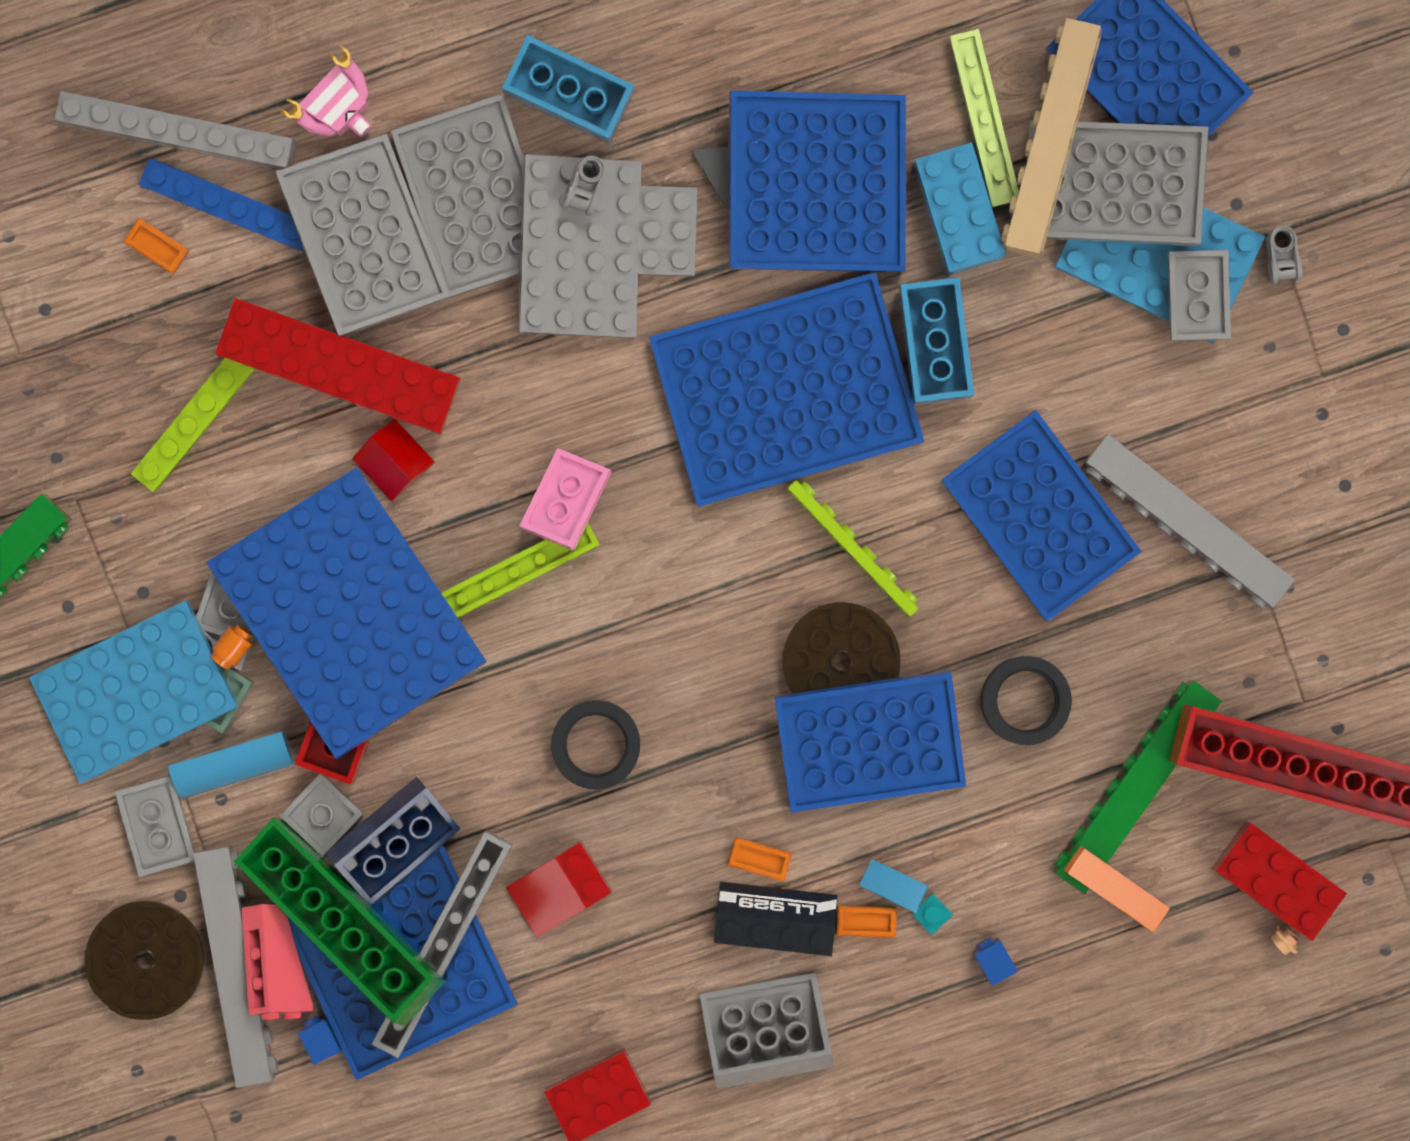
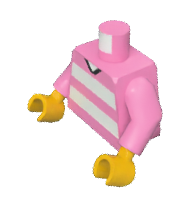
(335, 101)

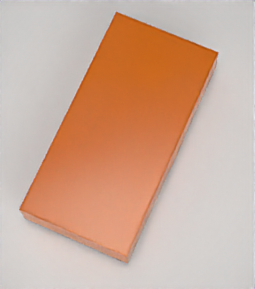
(156, 246)
(759, 859)
(866, 921)

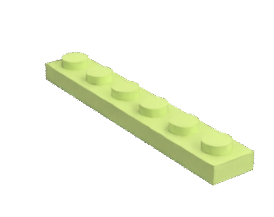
(984, 117)

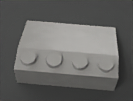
(766, 1030)

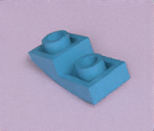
(893, 886)

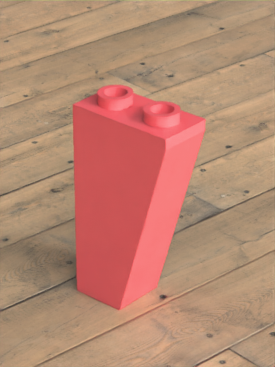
(273, 965)

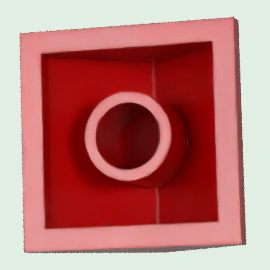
(393, 459)

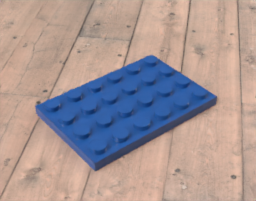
(1157, 68)
(1041, 515)
(870, 741)

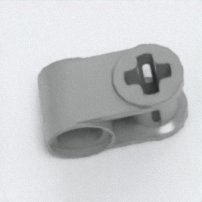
(584, 187)
(1283, 257)

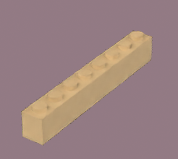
(1053, 138)

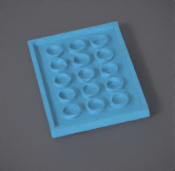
(1140, 270)
(133, 691)

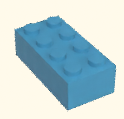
(568, 89)
(959, 209)
(936, 341)

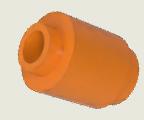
(231, 646)

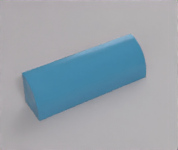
(231, 765)

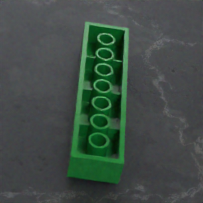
(339, 921)

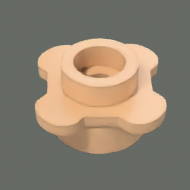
(1285, 940)

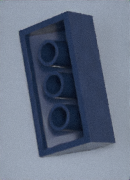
(392, 841)

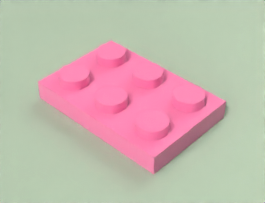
(565, 499)

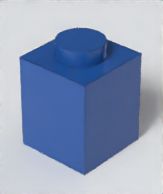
(994, 960)
(319, 1039)

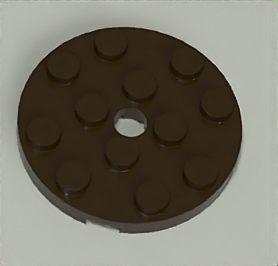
(833, 630)
(136, 990)

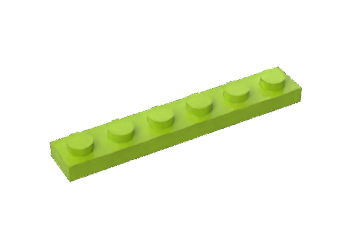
(191, 424)
(862, 556)
(514, 573)

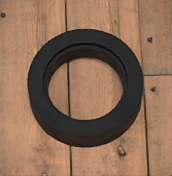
(1061, 708)
(570, 770)

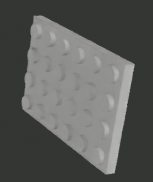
(1132, 184)
(467, 191)
(362, 235)
(578, 266)

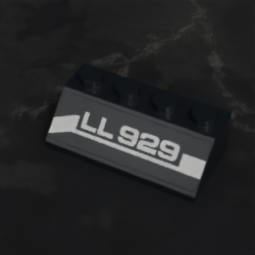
(776, 918)

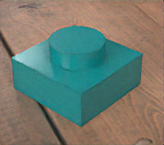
(932, 914)

